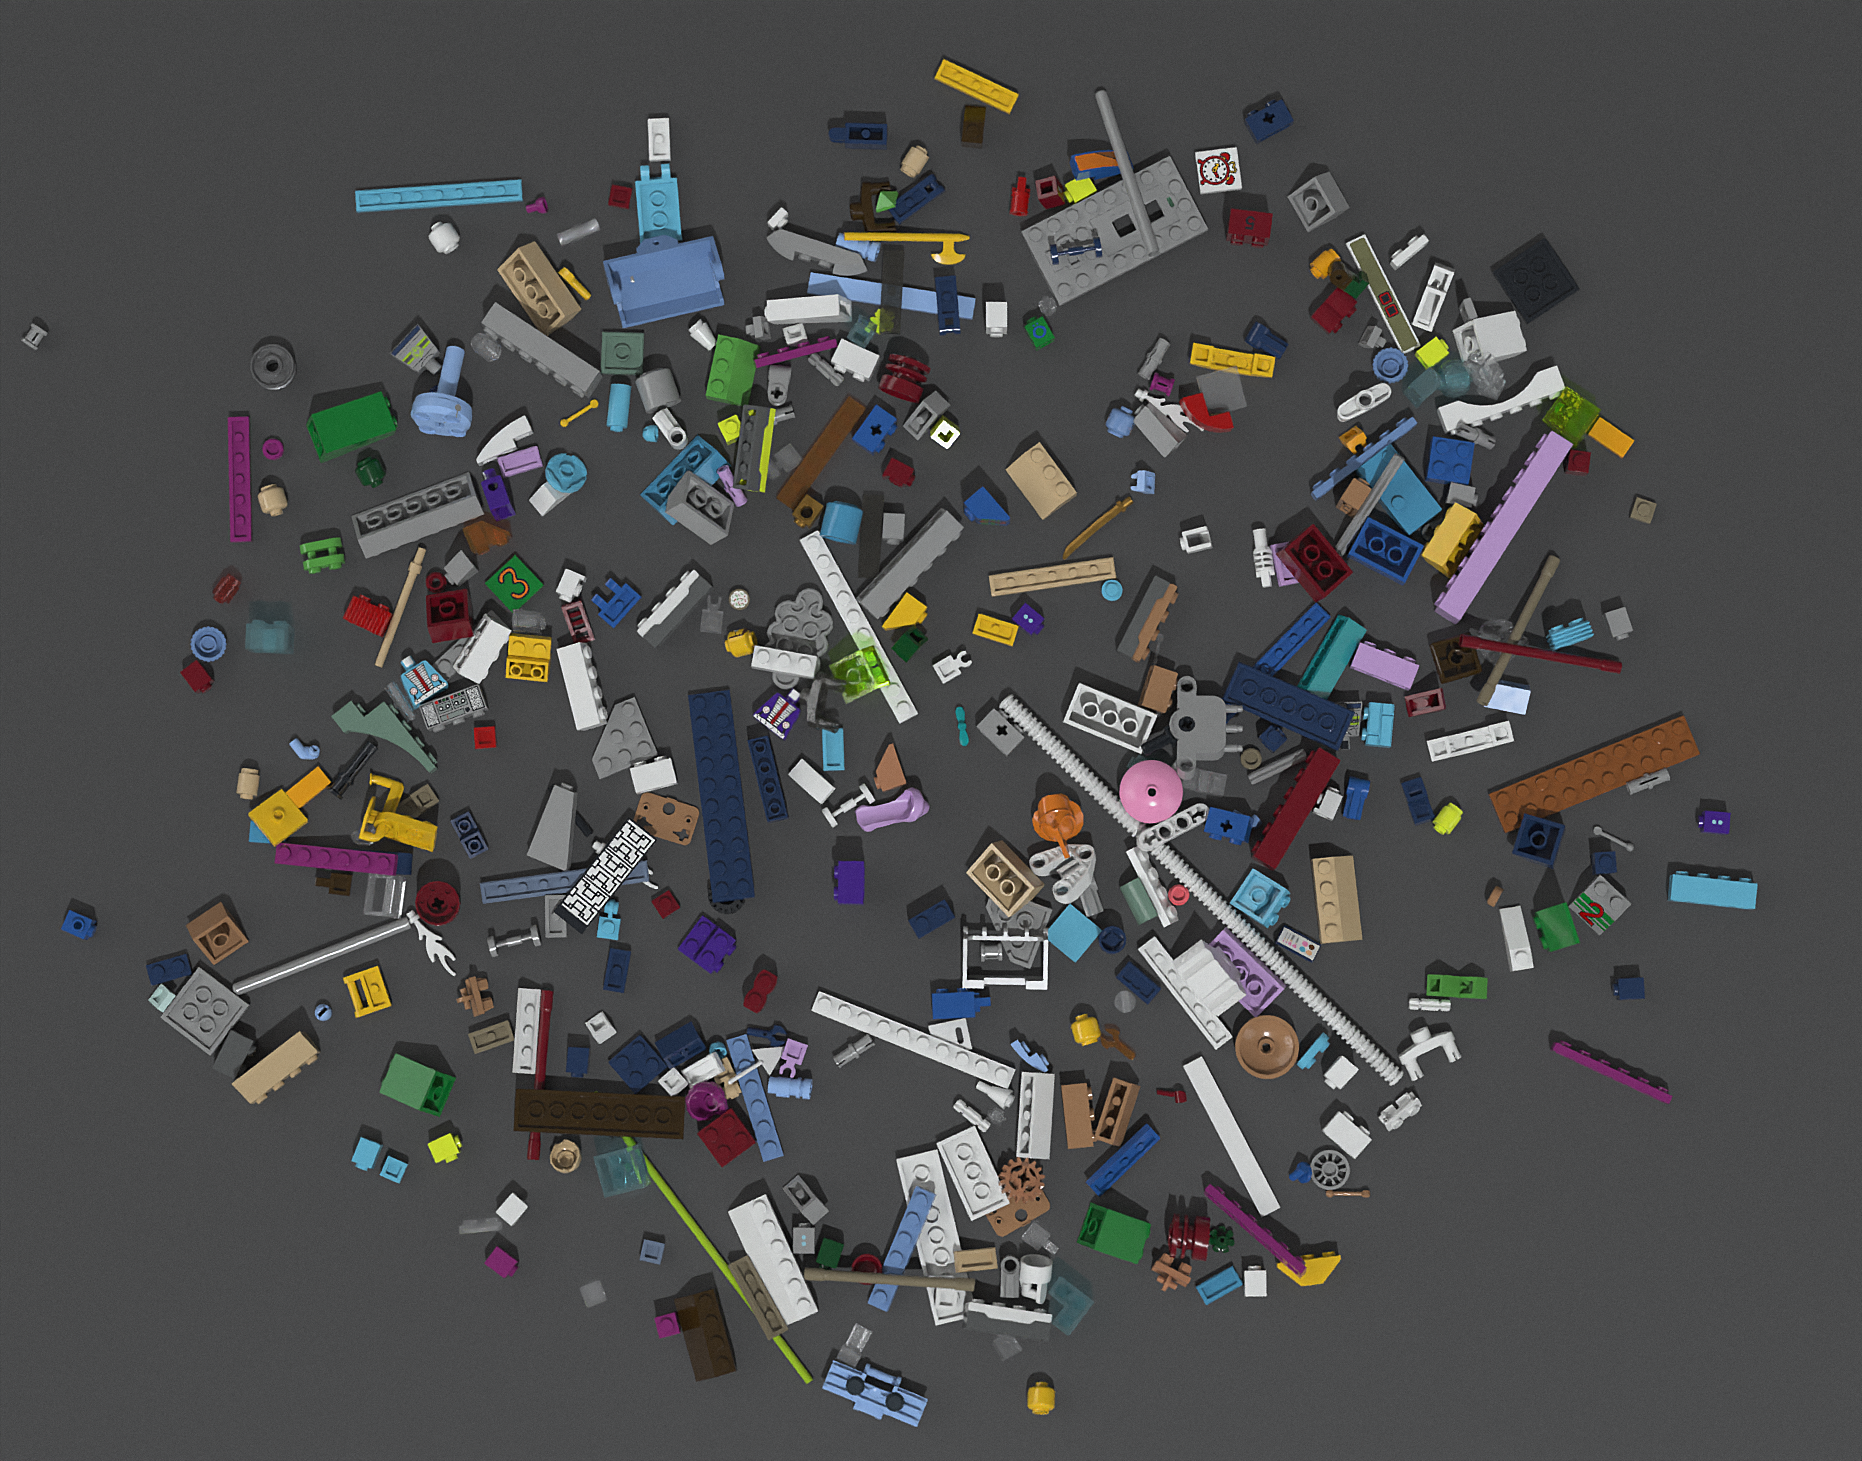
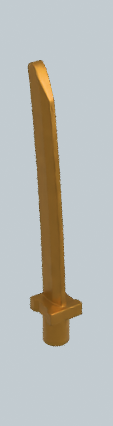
(1120, 507)

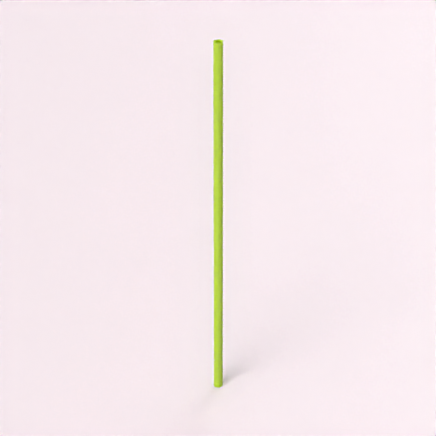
(715, 1255)

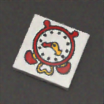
(1218, 170)

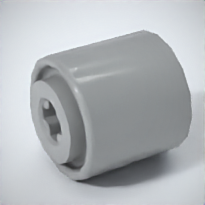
(657, 390)

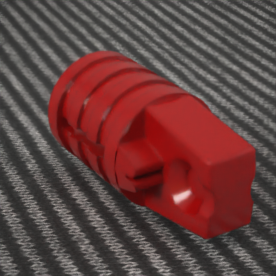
(1020, 198)

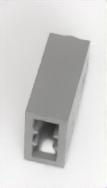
(1159, 429)

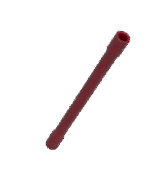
(1479, 643)
(546, 1006)

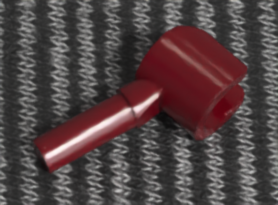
(1180, 1096)

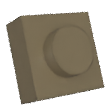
(1643, 510)

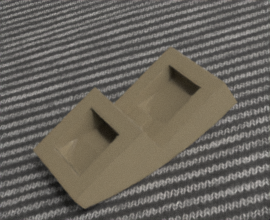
(417, 802)

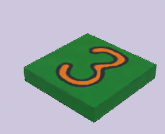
(514, 584)

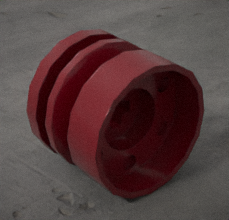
(904, 378)
(427, 896)
(1189, 1237)

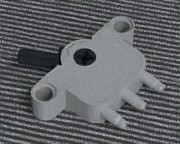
(1207, 729)

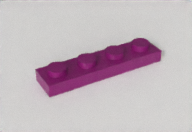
(786, 354)

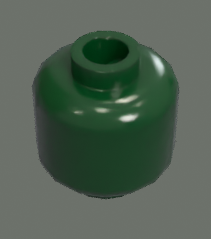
(370, 472)

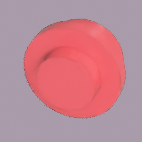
(1178, 895)

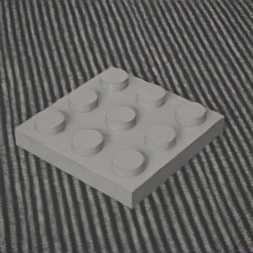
(205, 1011)

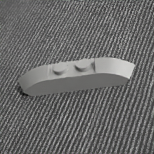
(792, 244)

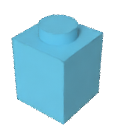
(366, 1153)

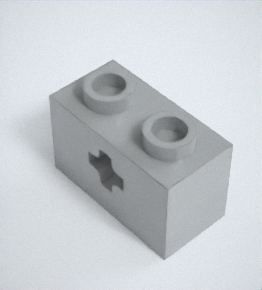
(988, 728)

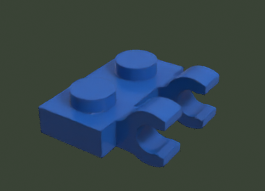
(619, 605)

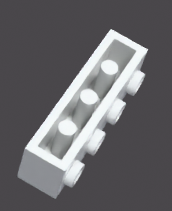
(582, 686)
(1035, 1115)

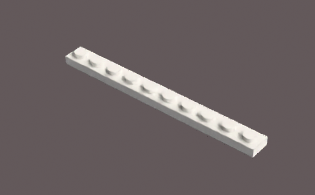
(856, 621)
(913, 1040)

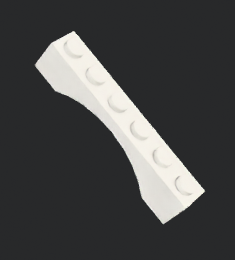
(1543, 385)

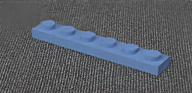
(1355, 462)
(755, 1098)
(903, 1245)

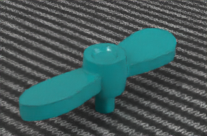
(960, 714)

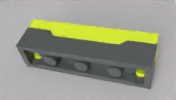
(754, 448)

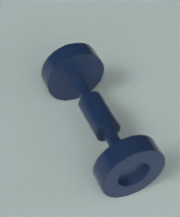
(1076, 250)

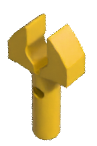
(570, 278)

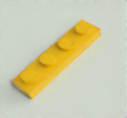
(976, 86)

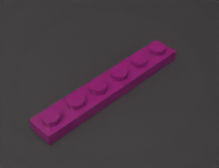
(240, 479)
(336, 859)
(1619, 1075)
(1249, 1224)

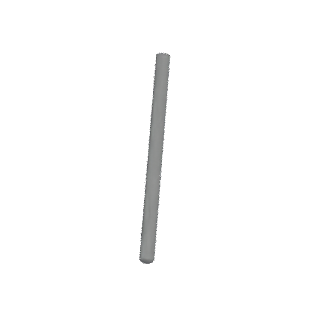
(1127, 173)
(321, 956)

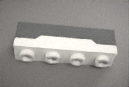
(674, 609)
(1007, 1321)

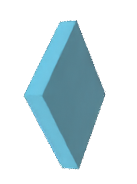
(1072, 933)

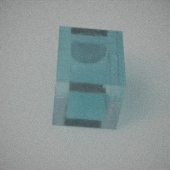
(862, 331)

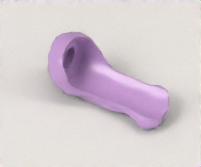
(905, 808)

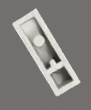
(1516, 939)

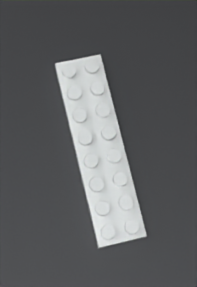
(939, 1233)

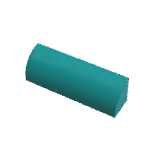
(1332, 657)

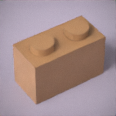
(1158, 689)

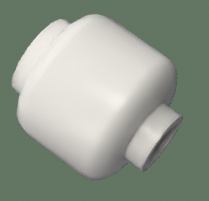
(444, 237)

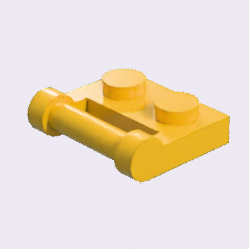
(373, 988)

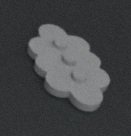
(800, 629)

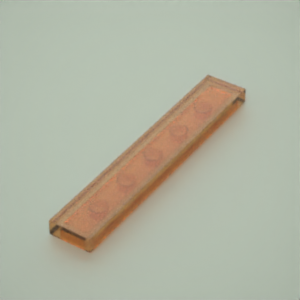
(821, 453)

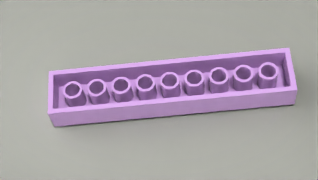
(1505, 524)

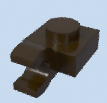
(338, 884)

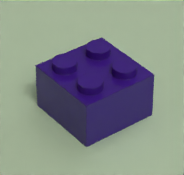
(850, 882)

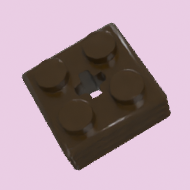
(1449, 670)

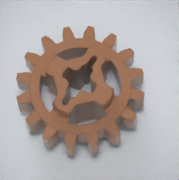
(1012, 1179)

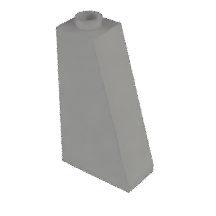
(556, 829)

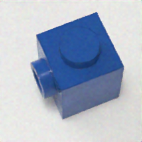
(79, 925)

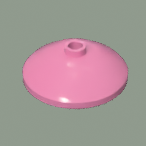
(1135, 789)

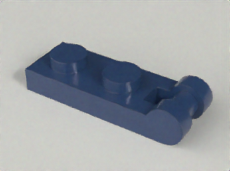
(916, 199)
(947, 304)

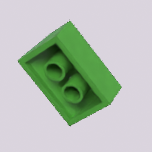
(732, 371)

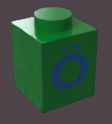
(1039, 332)

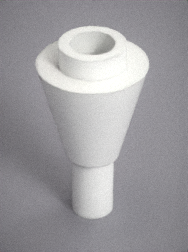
(1001, 1096)

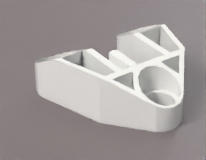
(1074, 871)

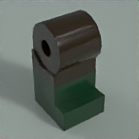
(1347, 280)

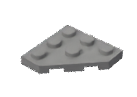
(623, 740)
(1031, 916)

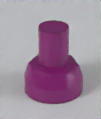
(540, 205)

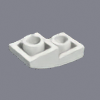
(811, 781)

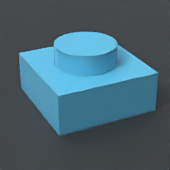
(394, 1169)

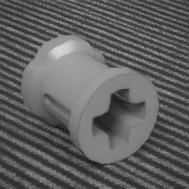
(28, 339)
(991, 951)

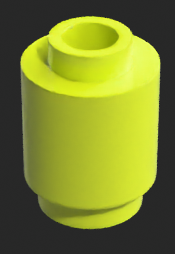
(1447, 819)

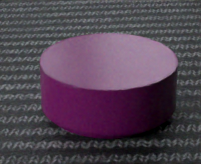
(273, 449)

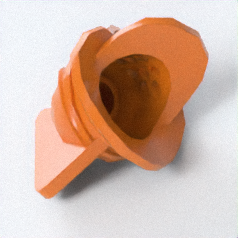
(1058, 820)

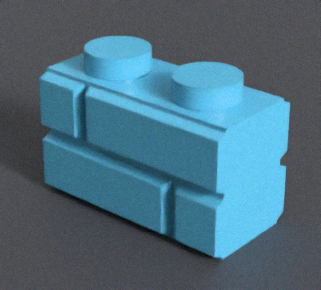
(1378, 724)

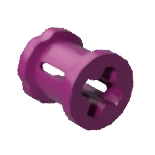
(1166, 389)

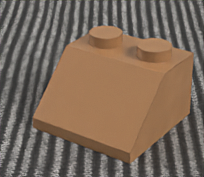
(217, 933)

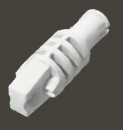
(1263, 558)

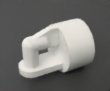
(1035, 1270)

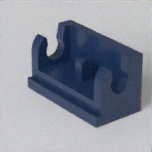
(680, 1045)

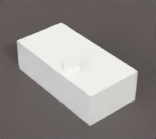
(1110, 717)

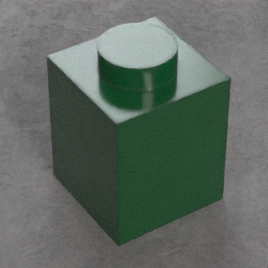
(909, 643)
(829, 1254)

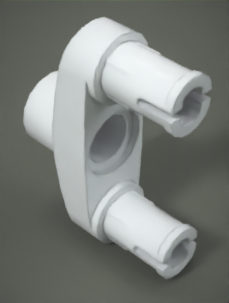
(1353, 407)
(1423, 1043)

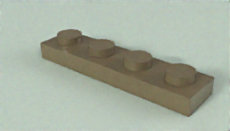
(758, 1297)

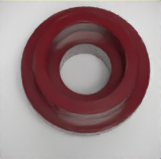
(429, 582)

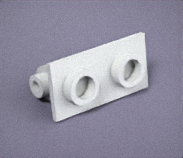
(1394, 1118)

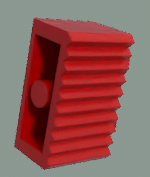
(368, 616)

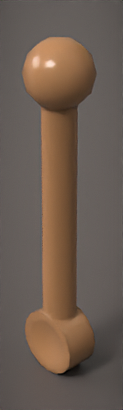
(1330, 1193)

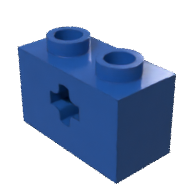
(877, 418)
(1219, 818)

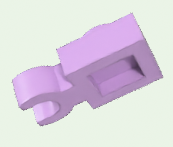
(793, 1053)

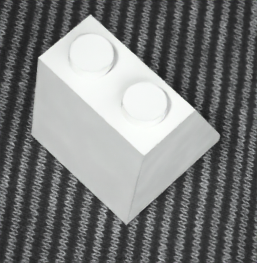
(1495, 333)

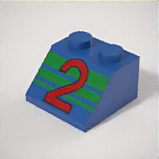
(985, 509)

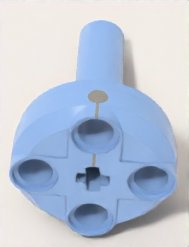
(442, 411)

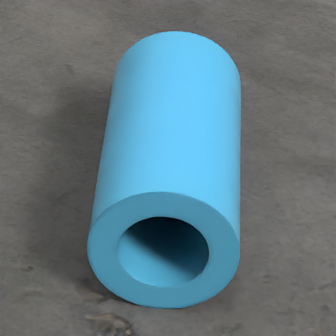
(618, 407)

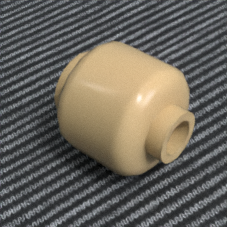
(272, 500)

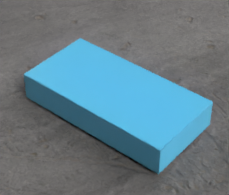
(833, 750)

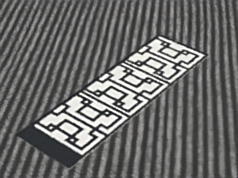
(605, 875)

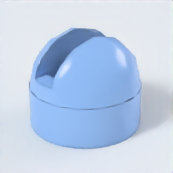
(327, 1015)

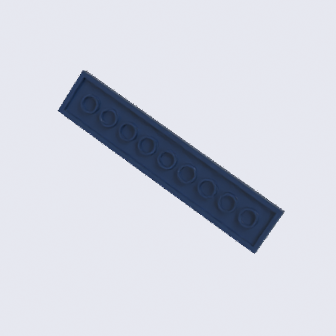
(721, 796)

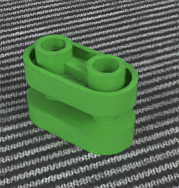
(315, 564)

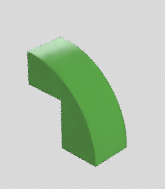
(1457, 986)

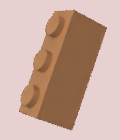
(1354, 497)
(1117, 1112)
(1078, 1115)

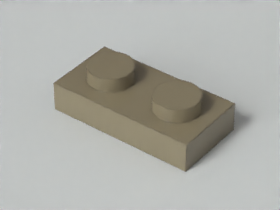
(491, 1037)

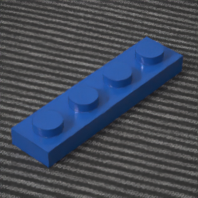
(1122, 1160)

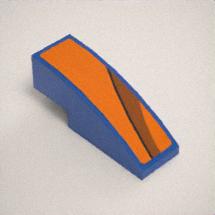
(1095, 164)

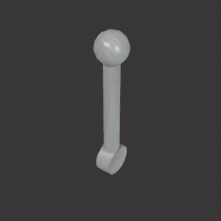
(1598, 831)

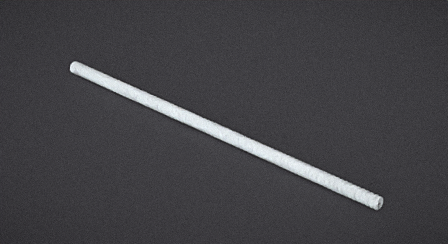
(1204, 892)

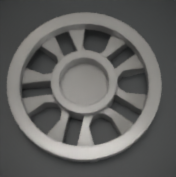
(1330, 1170)

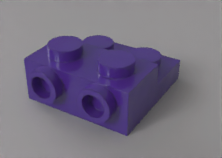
(708, 945)

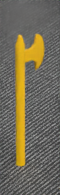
(947, 256)

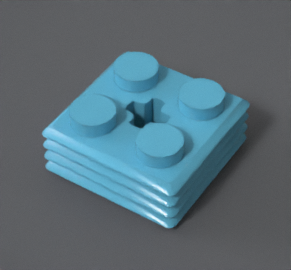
(1576, 632)

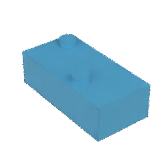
(1405, 496)

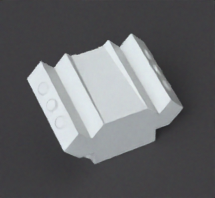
(1211, 976)

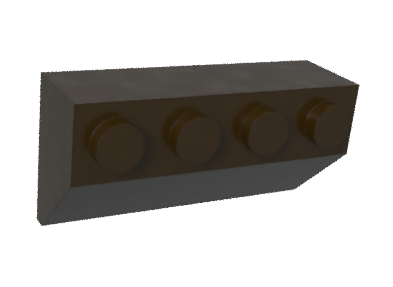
(705, 1335)

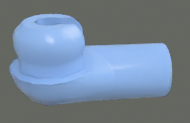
(305, 752)

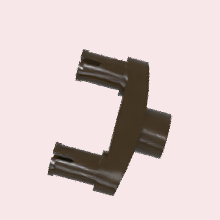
(864, 210)

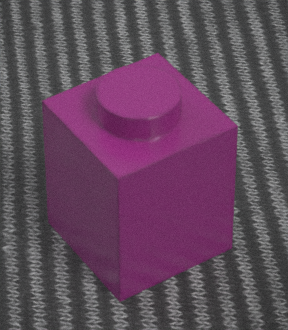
(502, 1262)
(667, 1325)

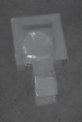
(1037, 1238)

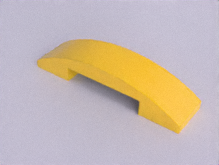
(1217, 359)

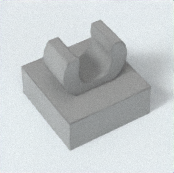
(759, 328)
(1372, 338)

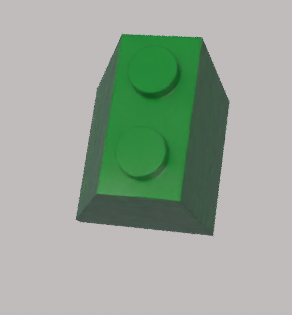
(417, 1085)
(1114, 1233)

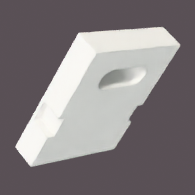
(946, 1032)

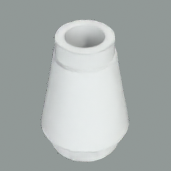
(703, 335)

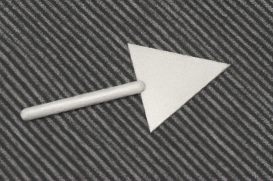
(767, 1058)

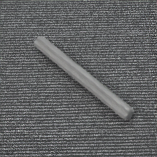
(1369, 504)

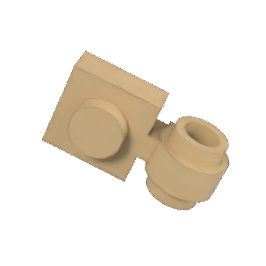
(730, 1090)

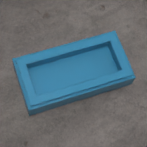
(1219, 1285)

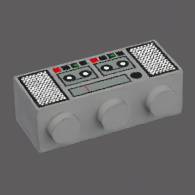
(454, 708)

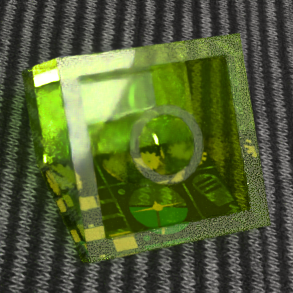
(1571, 416)

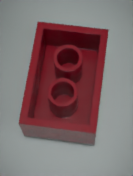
(1314, 563)

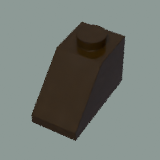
(973, 127)

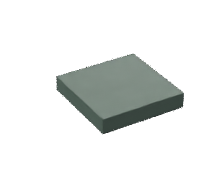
(622, 353)

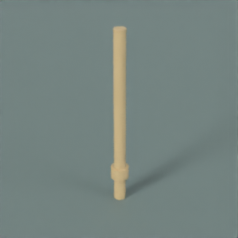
(414, 569)

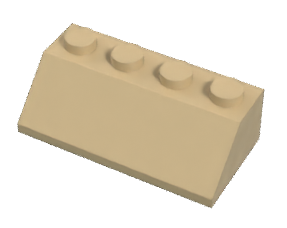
(539, 288)
(1336, 899)
(277, 1067)

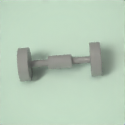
(535, 935)

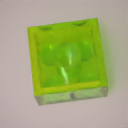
(862, 672)

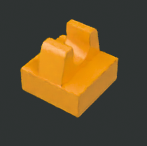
(1353, 438)

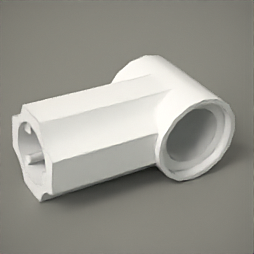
(670, 428)

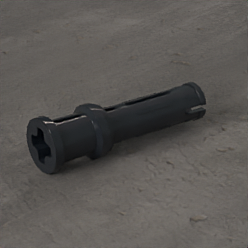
(347, 777)

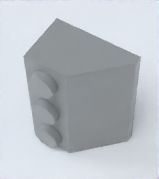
(700, 508)

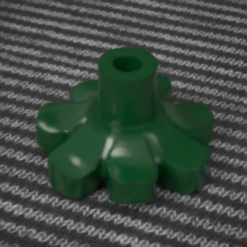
(1217, 1235)

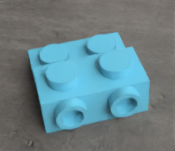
(1261, 898)

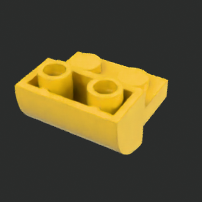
(529, 657)

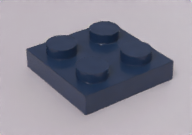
(637, 1064)

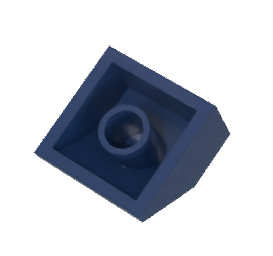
(1539, 840)

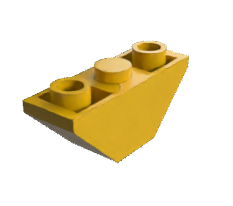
(1317, 1268)

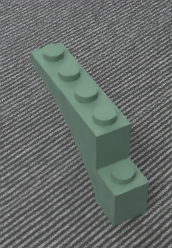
(386, 725)

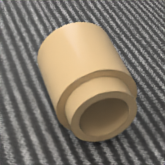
(914, 161)
(248, 783)

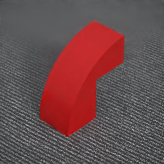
(1197, 412)

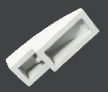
(1433, 297)
(504, 440)

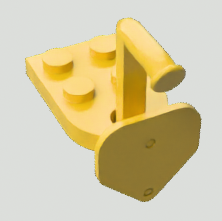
(395, 826)

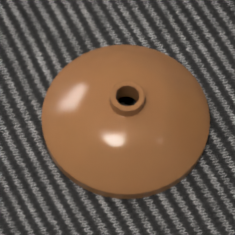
(1282, 1042)

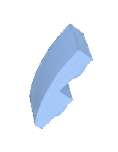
(1035, 1060)

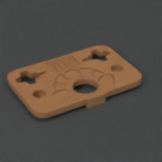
(665, 824)
(1007, 1213)

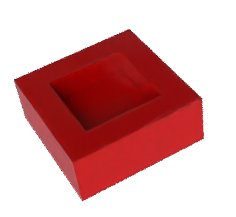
(485, 737)

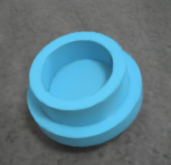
(1111, 590)

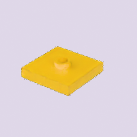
(278, 817)

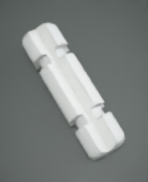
(1429, 1004)
(971, 1115)

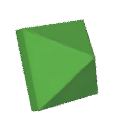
(886, 200)

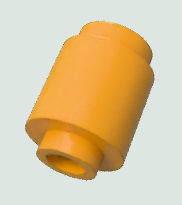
(1320, 265)

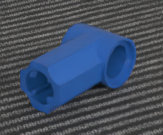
(1356, 793)

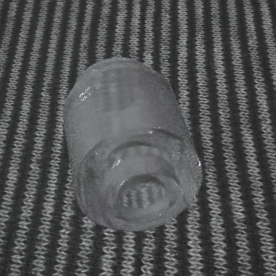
(486, 347)

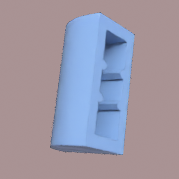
(1510, 697)

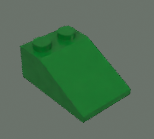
(1556, 927)

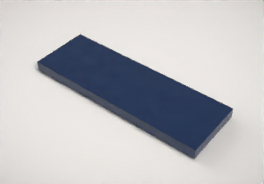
(1289, 706)

